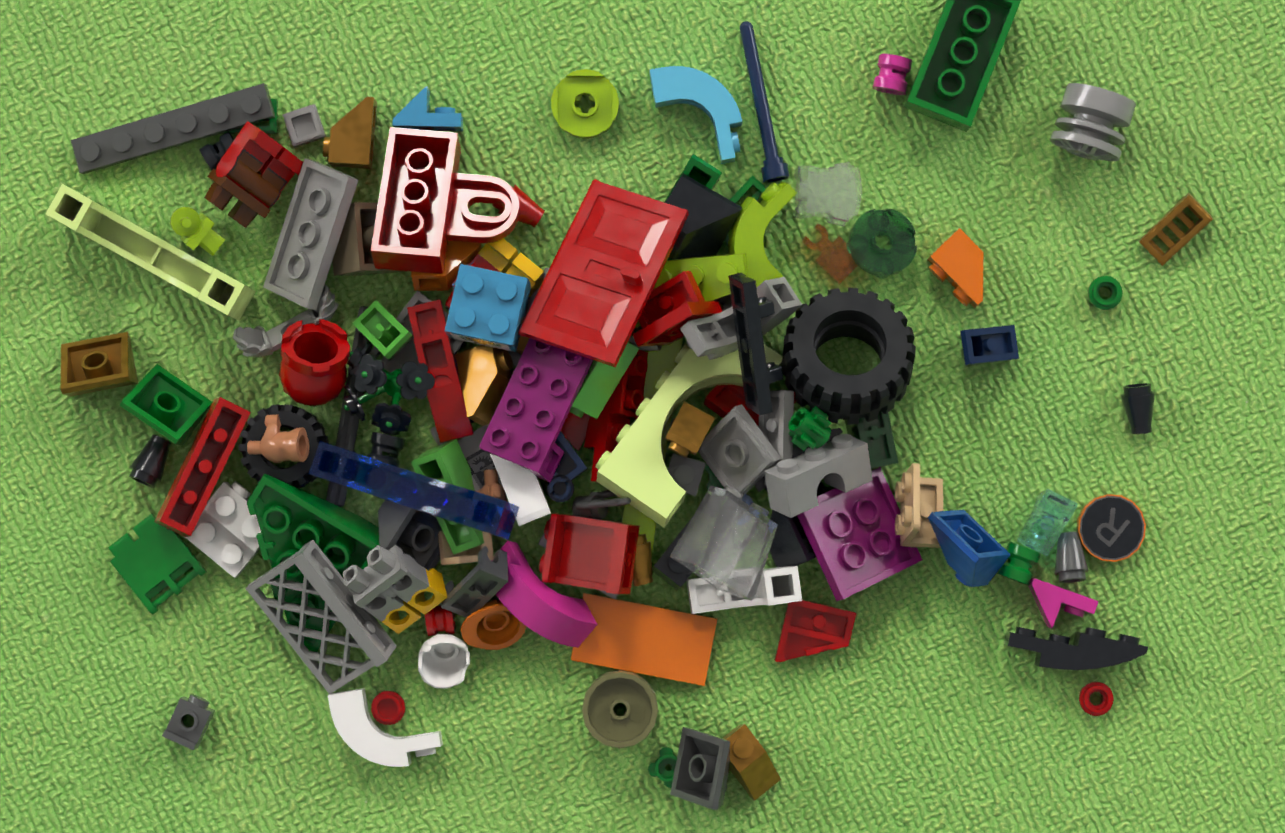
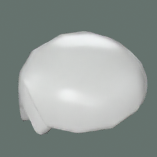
(443, 661)

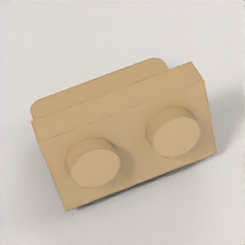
(917, 500)

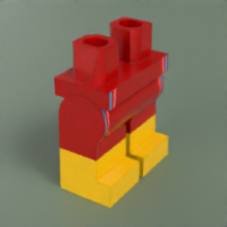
(504, 258)

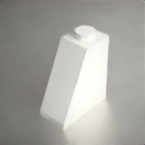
(522, 490)

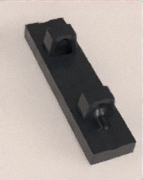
(755, 371)

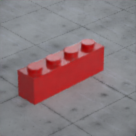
(202, 467)

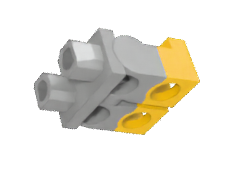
(393, 585)

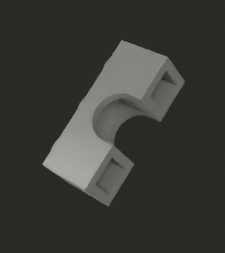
(795, 481)

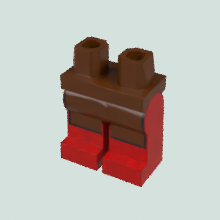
(254, 173)

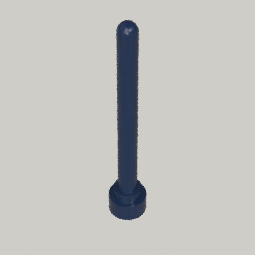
(774, 167)

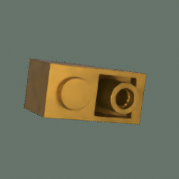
(688, 430)

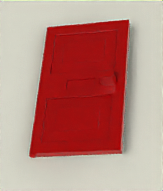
(604, 273)

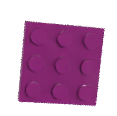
(857, 536)

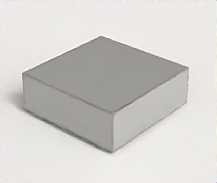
(304, 125)

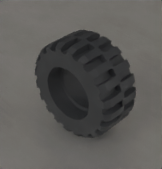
(855, 317)

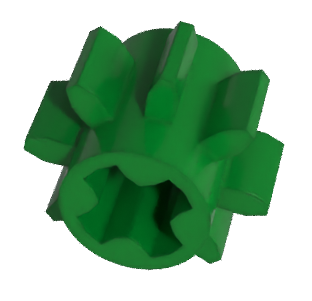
(809, 428)

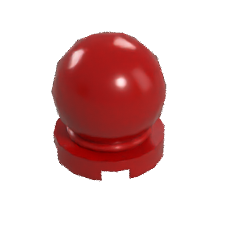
(314, 362)

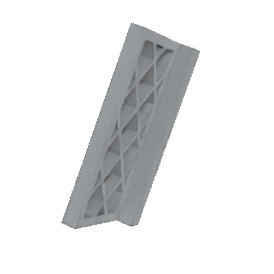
(330, 585)

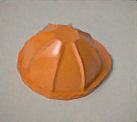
(492, 627)

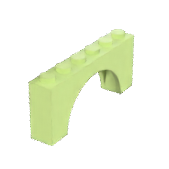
(150, 252)
(637, 462)

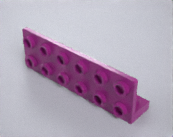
(536, 408)

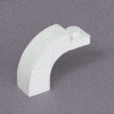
(776, 587)
(363, 736)

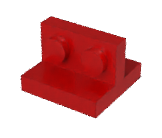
(670, 308)

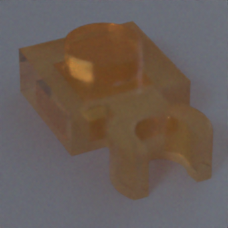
(834, 256)

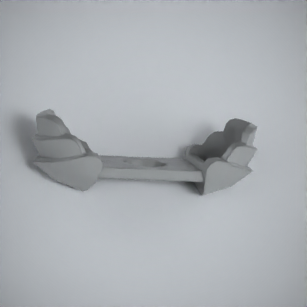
(262, 343)

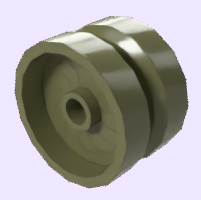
(624, 688)

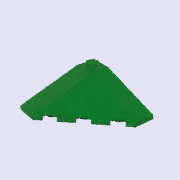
(294, 518)

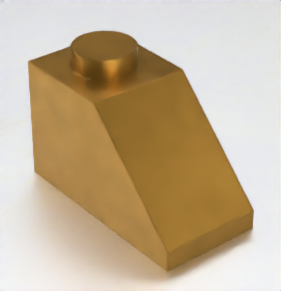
(353, 137)
(483, 380)
(750, 762)

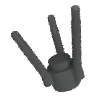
(595, 505)

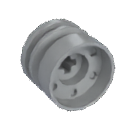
(1094, 116)

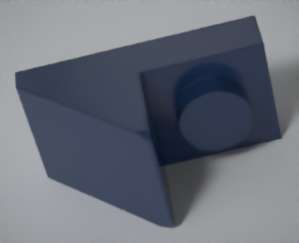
(989, 345)

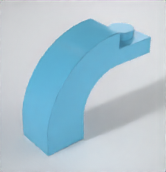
(697, 88)

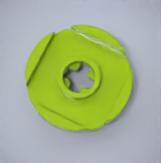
(570, 90)

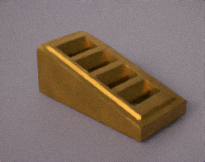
(1187, 201)

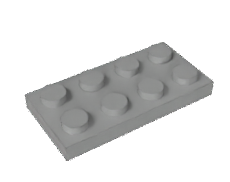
(310, 234)

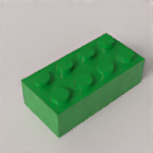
(961, 60)

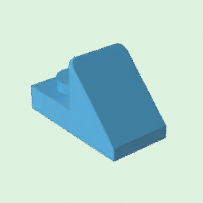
(417, 116)

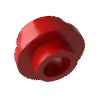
(1106, 698)

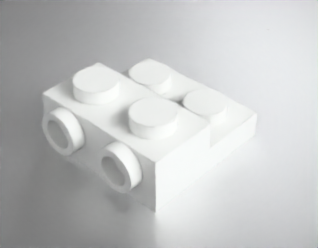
(227, 529)

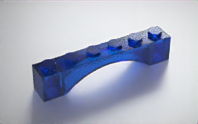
(414, 490)

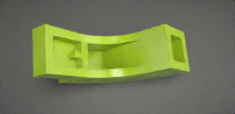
(749, 230)

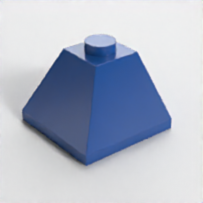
(967, 547)

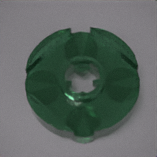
(882, 261)

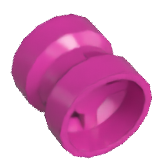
(892, 74)

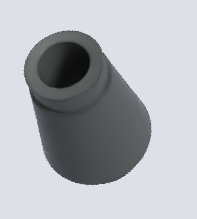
(1070, 559)

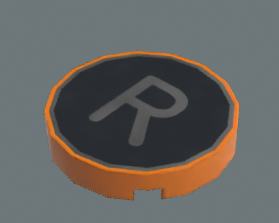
(1111, 527)

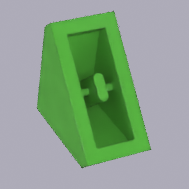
(383, 330)

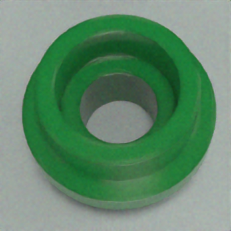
(1115, 290)

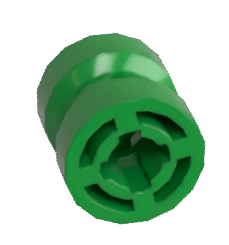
(1019, 563)

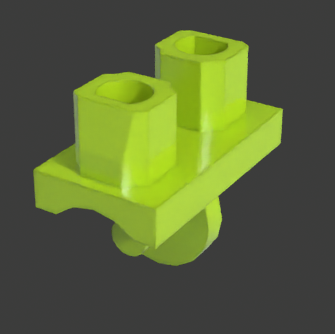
(195, 229)

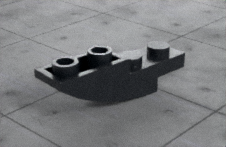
(1088, 650)

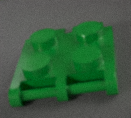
(154, 562)

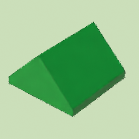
(167, 405)

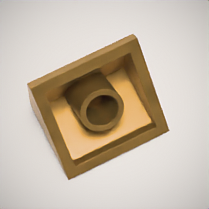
(97, 364)

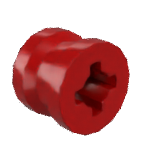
(440, 620)

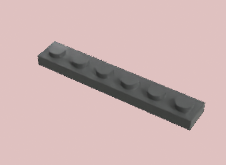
(173, 128)

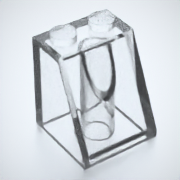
(727, 542)

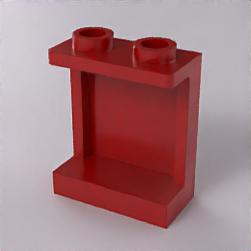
(589, 553)

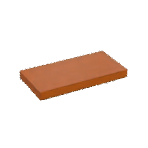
(647, 640)

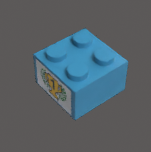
(488, 307)

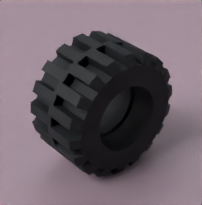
(290, 417)

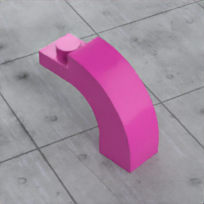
(541, 608)

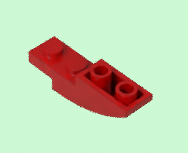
(436, 351)
(618, 410)

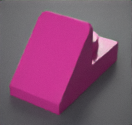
(1050, 597)

